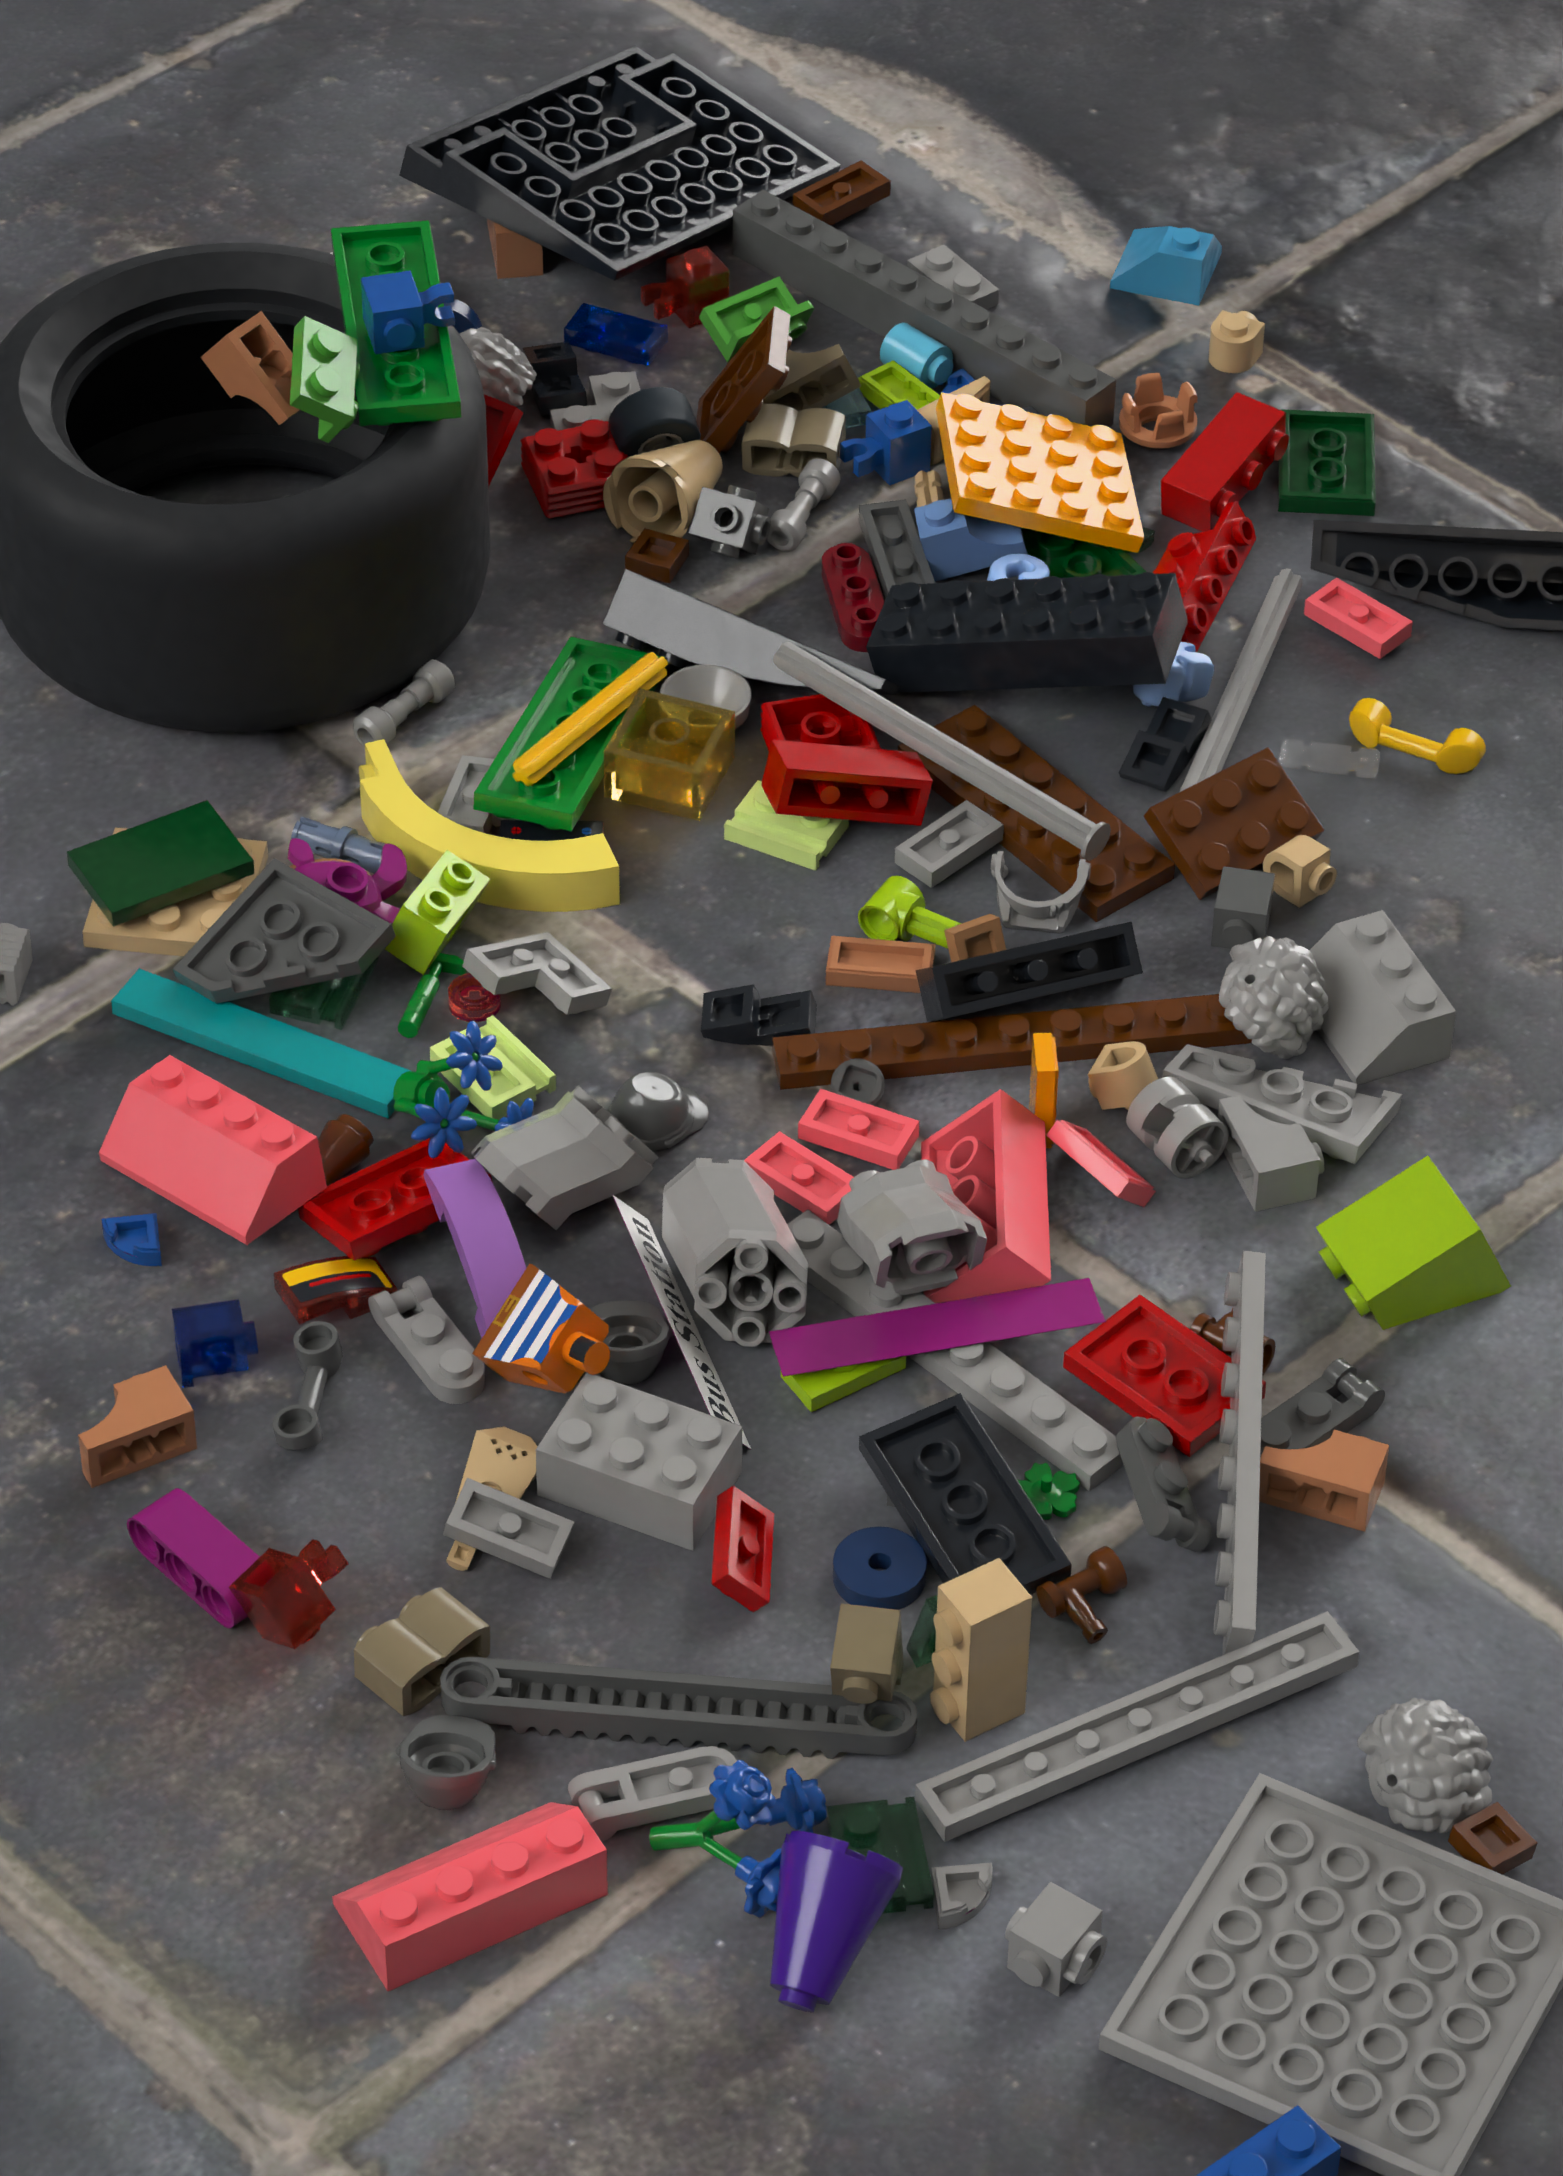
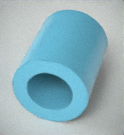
(917, 354)

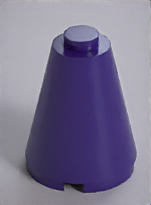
(824, 1914)

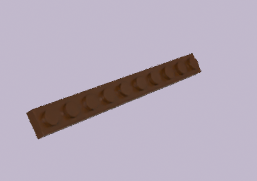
(1004, 1039)

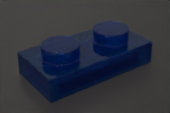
(616, 334)

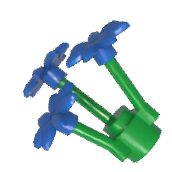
(428, 1096)

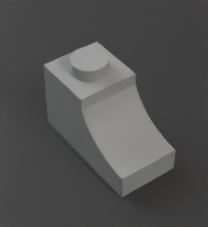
(1268, 1157)

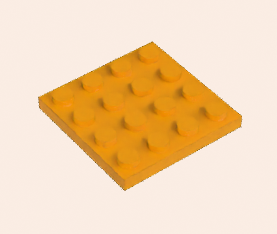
(1038, 472)

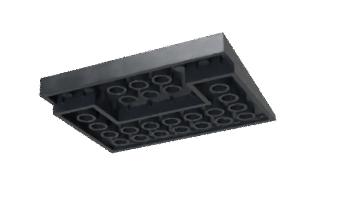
(616, 161)

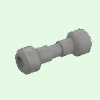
(816, 483)
(429, 684)

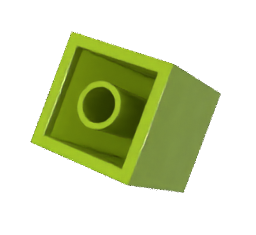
(1410, 1249)

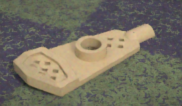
(497, 1472)

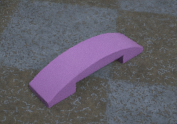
(480, 1232)

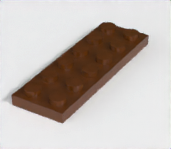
(1118, 875)

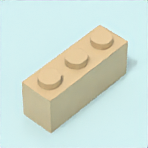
(981, 1650)

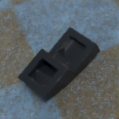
(556, 378)
(1167, 745)
(745, 1019)

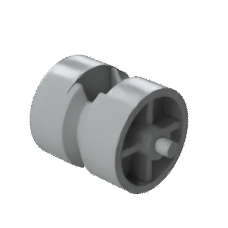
(1177, 1127)

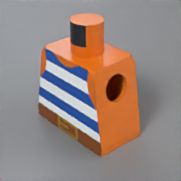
(544, 1336)

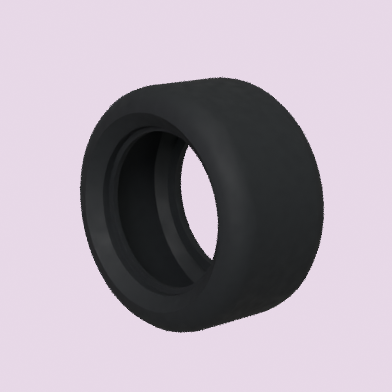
(222, 607)

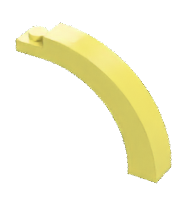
(521, 872)

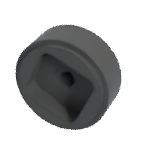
(859, 1081)

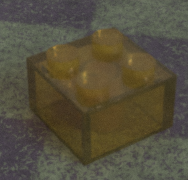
(669, 754)

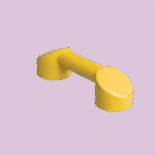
(1457, 755)

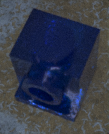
(212, 1340)

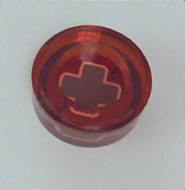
(470, 1000)

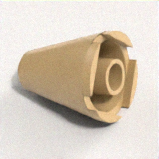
(661, 488)

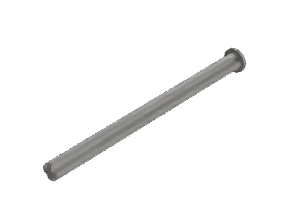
(1245, 678)
(944, 750)

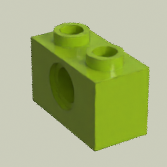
(436, 911)

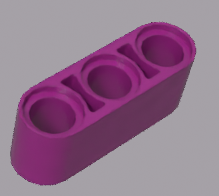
(193, 1552)

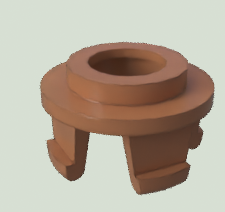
(1173, 416)

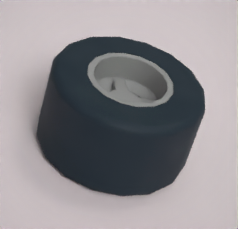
(652, 421)

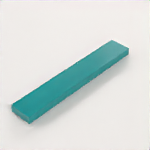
(259, 1042)

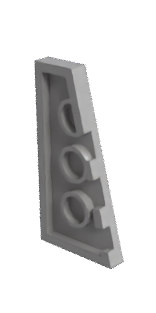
(1332, 1117)

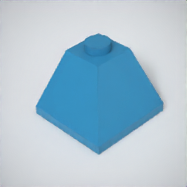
(1168, 263)

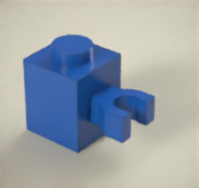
(397, 312)
(894, 444)

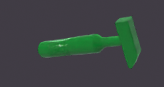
(426, 992)

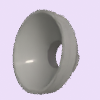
(713, 687)

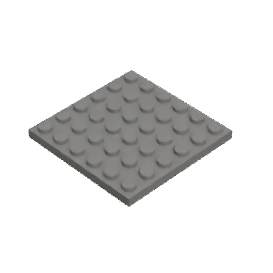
(1346, 1981)

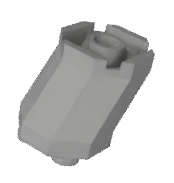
(566, 1157)
(910, 1227)
(734, 1250)

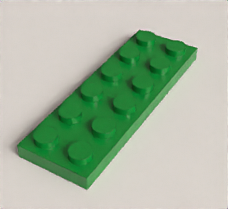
(403, 383)
(564, 792)

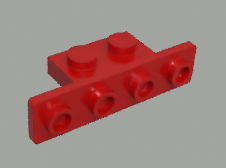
(1208, 567)

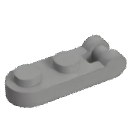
(429, 1342)
(648, 1789)

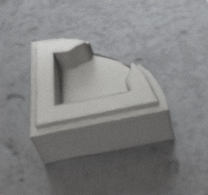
(960, 1892)

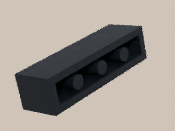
(1029, 971)

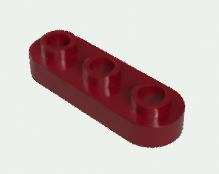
(852, 593)

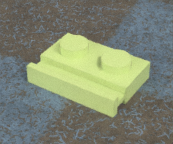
(787, 837)
(519, 1079)

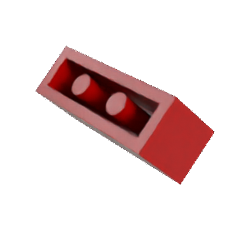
(1224, 462)
(846, 782)

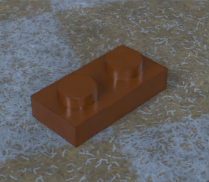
(843, 193)

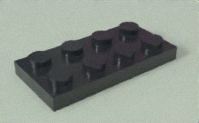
(961, 1496)

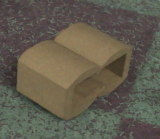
(787, 439)
(409, 1653)

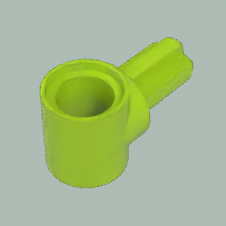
(900, 913)

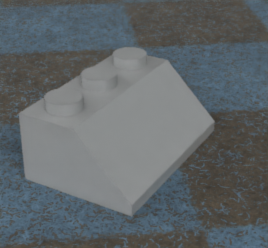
(1380, 1001)

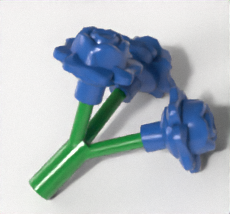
(742, 1801)

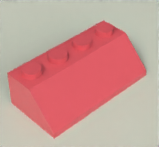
(212, 1150)
(1000, 1174)
(475, 1893)

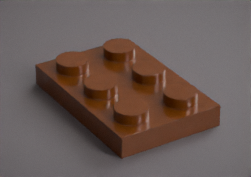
(745, 382)
(1231, 820)

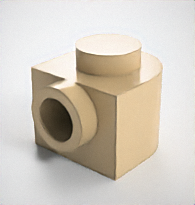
(1235, 341)
(1300, 869)
(1121, 1074)

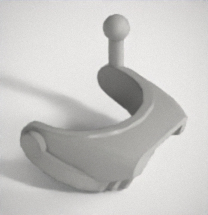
(1037, 915)

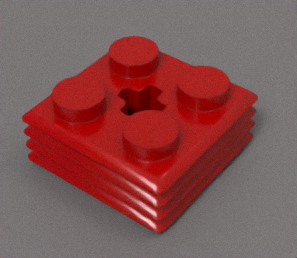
(570, 466)
(815, 721)

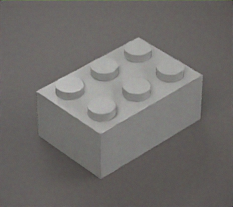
(638, 1460)

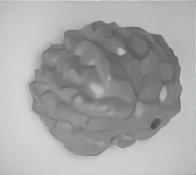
(500, 364)
(1274, 995)
(1427, 1765)

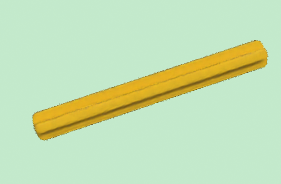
(588, 719)

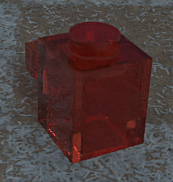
(691, 284)
(285, 1593)

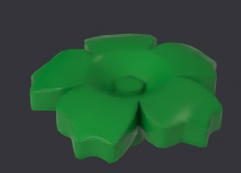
(1050, 1493)

